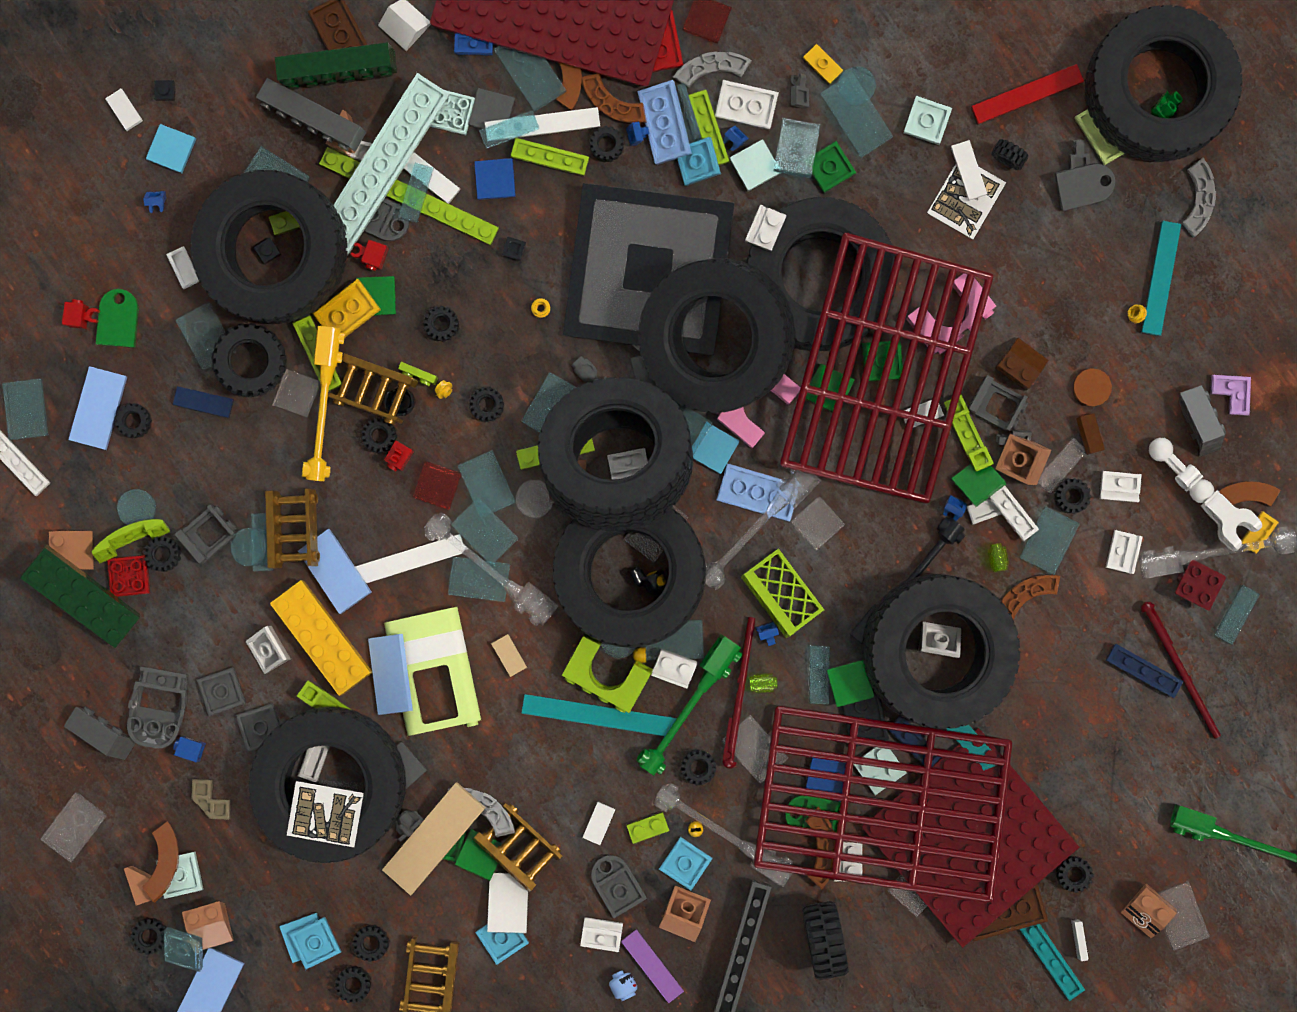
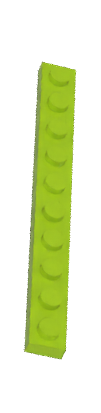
(431, 207)

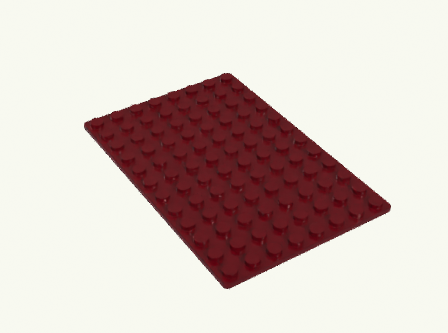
(592, 35)

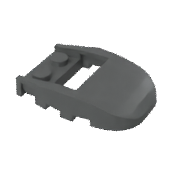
(154, 726)

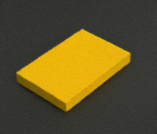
(348, 309)

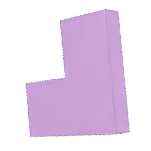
(1237, 389)

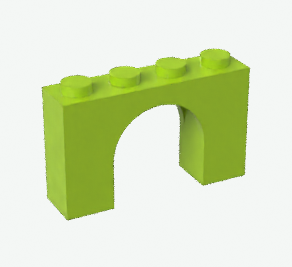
(622, 695)

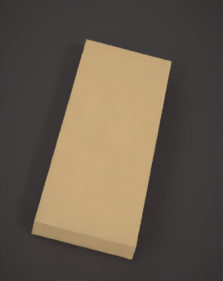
(433, 838)

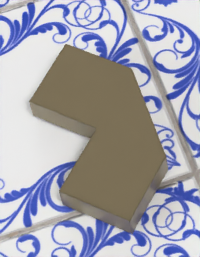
(202, 796)

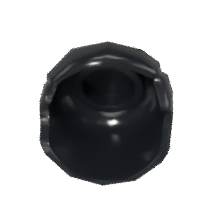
(407, 403)

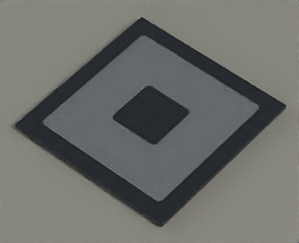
(627, 247)

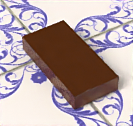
(1090, 434)

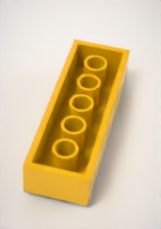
(321, 638)

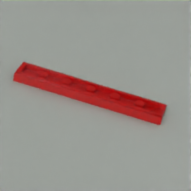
(1027, 94)

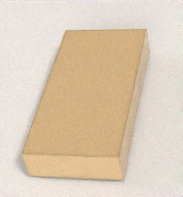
(509, 655)

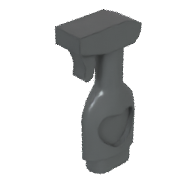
(585, 370)

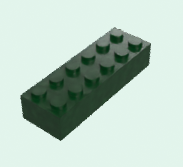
(336, 65)
(80, 596)

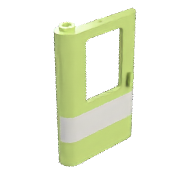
(432, 642)

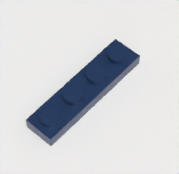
(1144, 670)

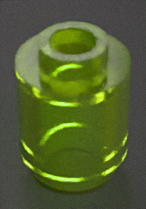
(998, 557)
(763, 683)

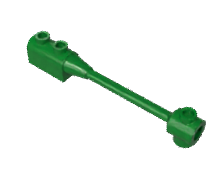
(716, 665)
(1204, 826)

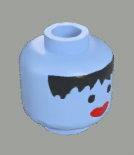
(623, 985)

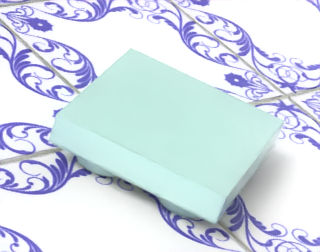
(455, 113)
(754, 165)

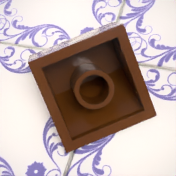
(1022, 364)

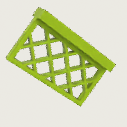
(768, 602)

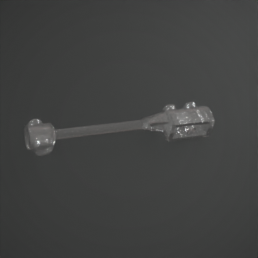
(790, 492)
(1172, 561)
(525, 599)
(669, 799)

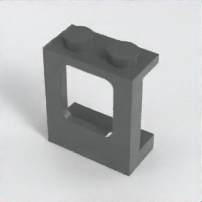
(983, 396)
(195, 544)

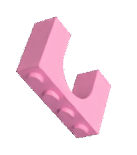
(970, 313)
(746, 430)

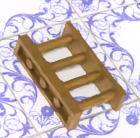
(386, 376)
(275, 538)
(513, 867)
(447, 971)

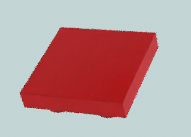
(128, 576)

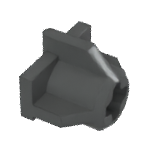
(407, 823)

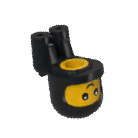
(653, 581)

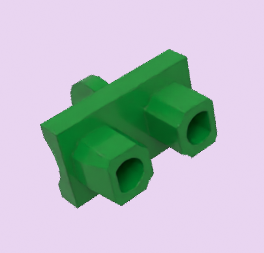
(1167, 105)

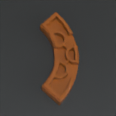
(572, 82)
(610, 105)
(1250, 491)
(1029, 589)
(822, 844)
(167, 862)

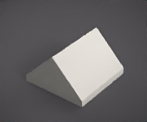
(403, 23)
(940, 640)
(267, 649)

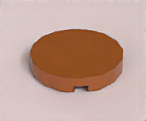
(1092, 387)

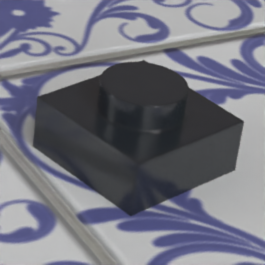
(164, 90)
(514, 248)
(267, 251)

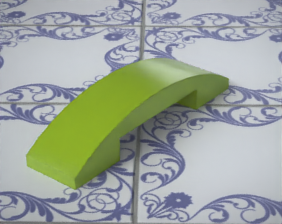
(969, 437)
(107, 547)
(318, 697)

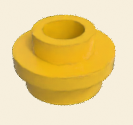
(538, 302)
(1137, 313)
(443, 389)

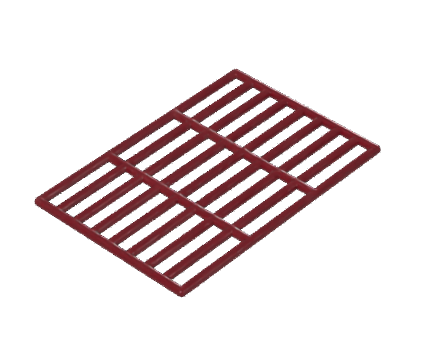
(897, 332)
(842, 817)

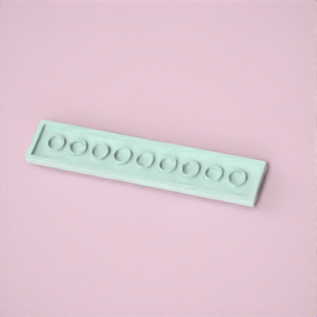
(388, 156)

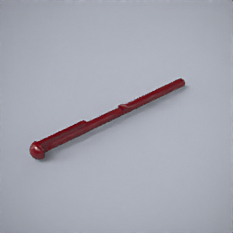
(1148, 607)
(733, 724)

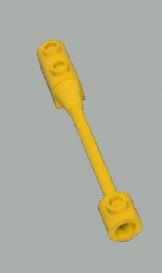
(327, 357)

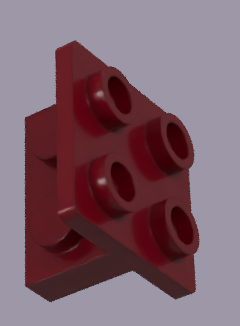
(1199, 584)

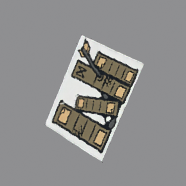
(953, 205)
(325, 814)

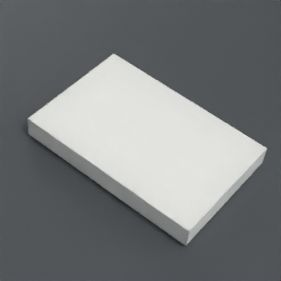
(746, 105)
(507, 905)

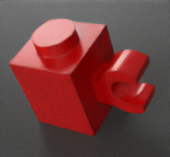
(373, 254)
(77, 314)
(398, 456)

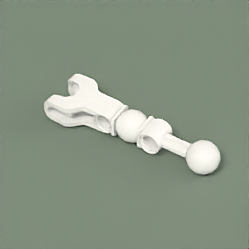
(1202, 491)

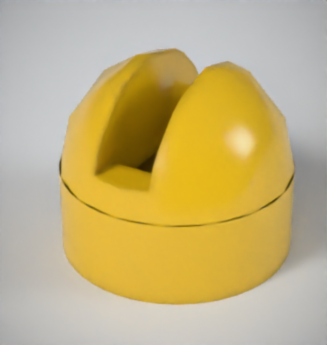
(640, 654)
(695, 824)

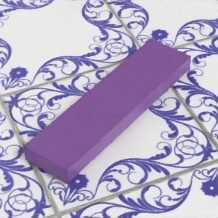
(652, 966)

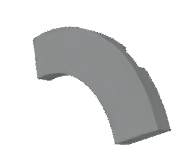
(710, 63)
(1204, 197)
(494, 813)

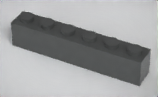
(312, 115)

